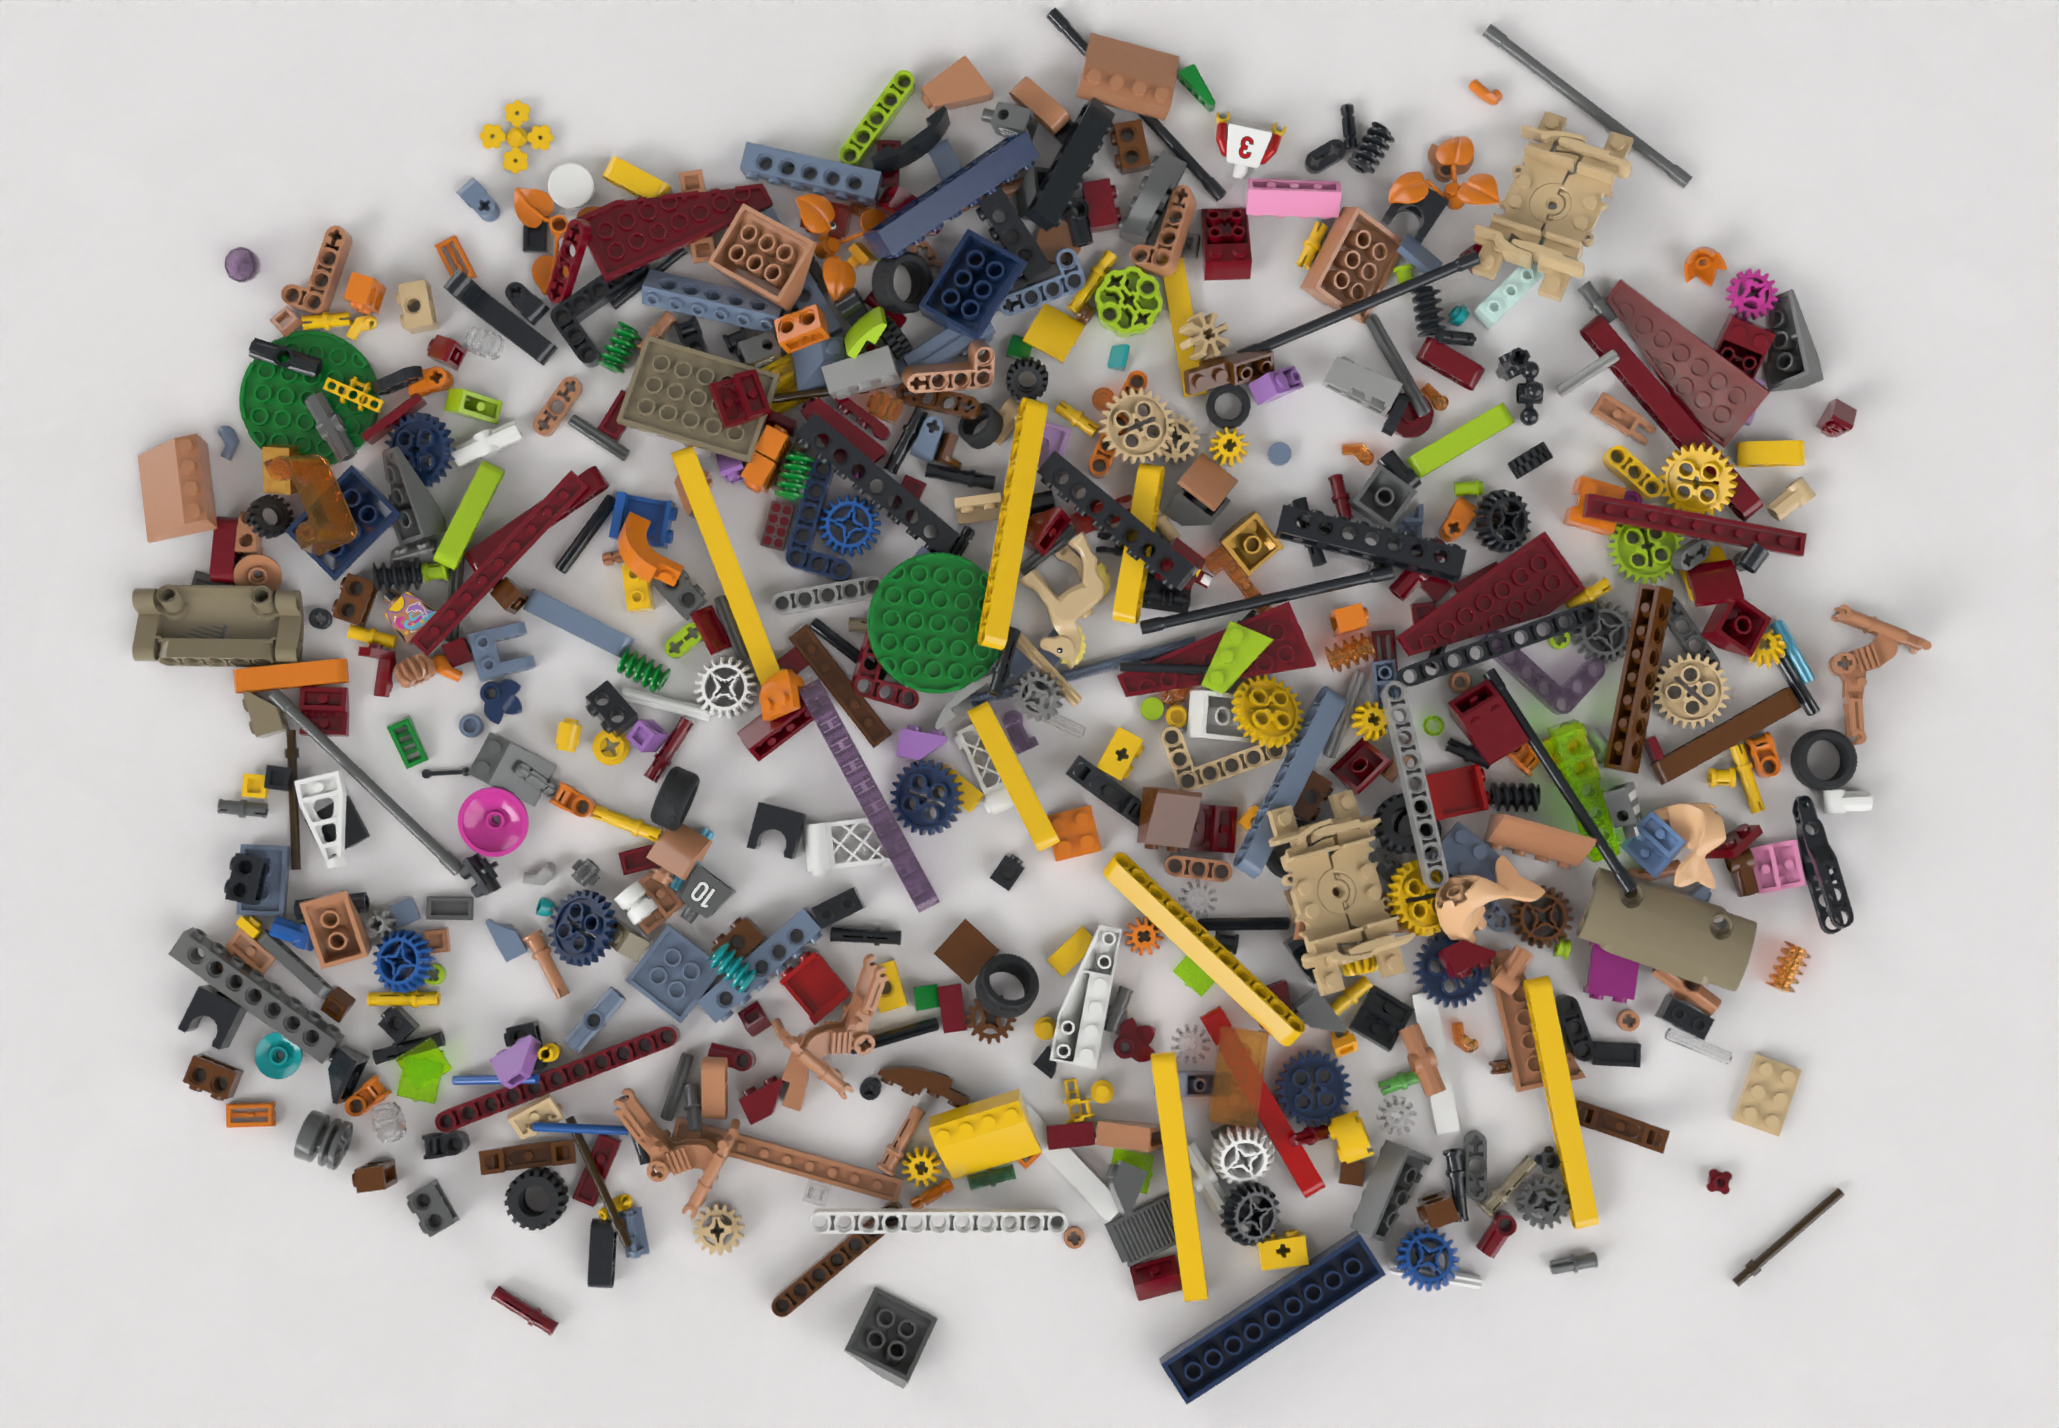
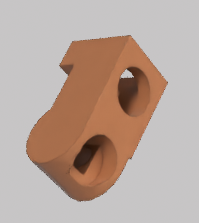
(246, 540)

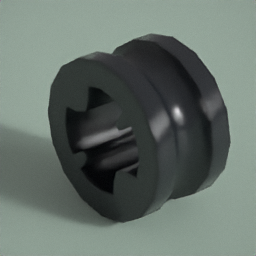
(312, 616)

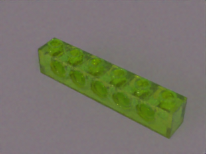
(1560, 737)

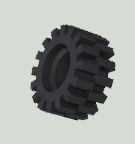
(895, 339)
(1031, 366)
(1530, 460)
(257, 520)

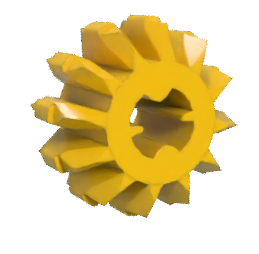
(1221, 442)
(1771, 655)
(1368, 729)
(1360, 967)
(929, 1163)

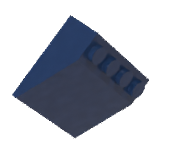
(971, 285)
(371, 514)

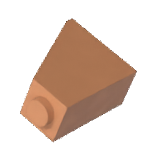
(956, 87)
(1129, 1135)

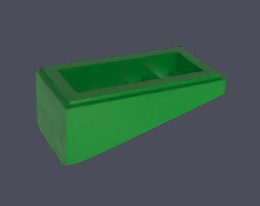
(1194, 83)
(407, 721)

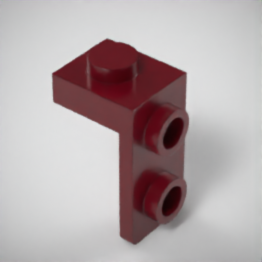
(385, 667)

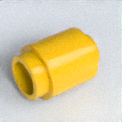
(568, 735)

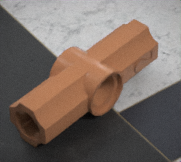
(1695, 994)
(1422, 1060)

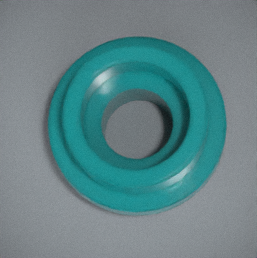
(1458, 315)

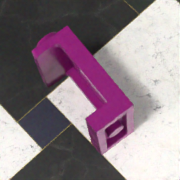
(1611, 976)

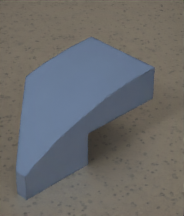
(1413, 523)
(507, 939)

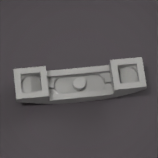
(947, 714)

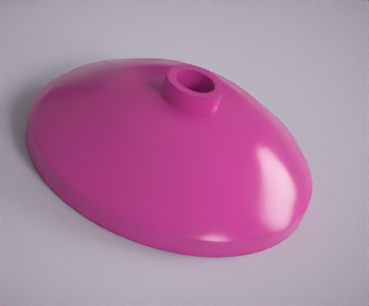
(478, 824)

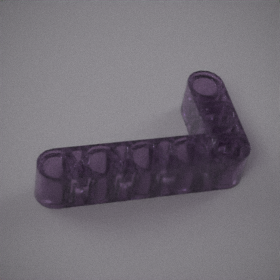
(1538, 676)

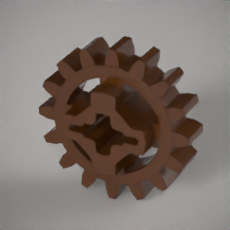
(982, 1025)

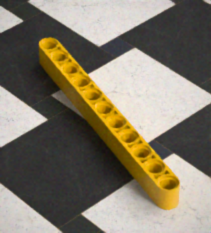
(1012, 524)
(725, 563)
(1204, 949)
(1561, 1101)
(1179, 1176)

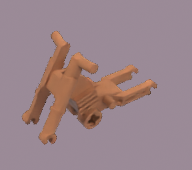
(1867, 658)
(843, 1034)
(675, 1157)

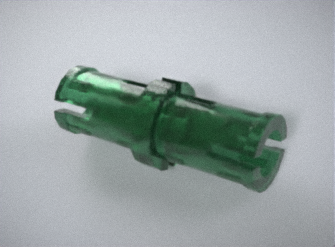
(991, 1177)

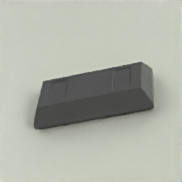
(449, 908)

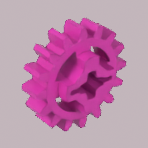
(1747, 285)

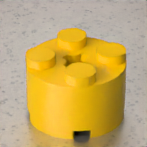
(1351, 1137)

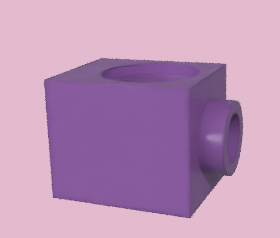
(647, 735)

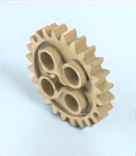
(1128, 407)
(1705, 674)

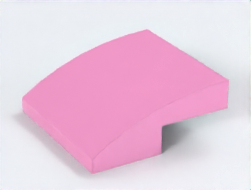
(1778, 866)

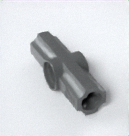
(331, 427)

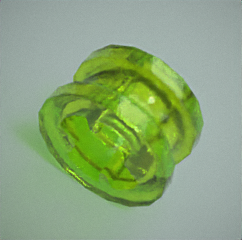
(1435, 719)

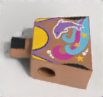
(407, 613)

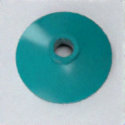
(267, 1056)

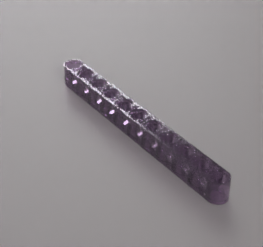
(868, 795)

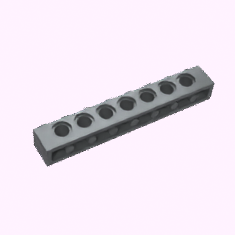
(244, 994)

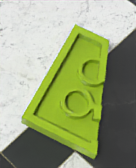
(1234, 655)

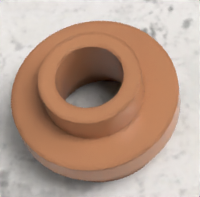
(1467, 681)
(662, 876)

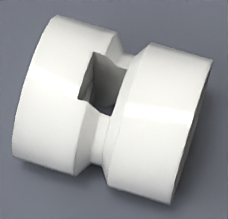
(636, 903)

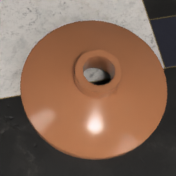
(245, 568)

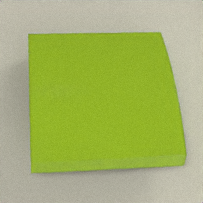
(866, 328)

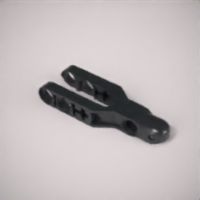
(1817, 860)

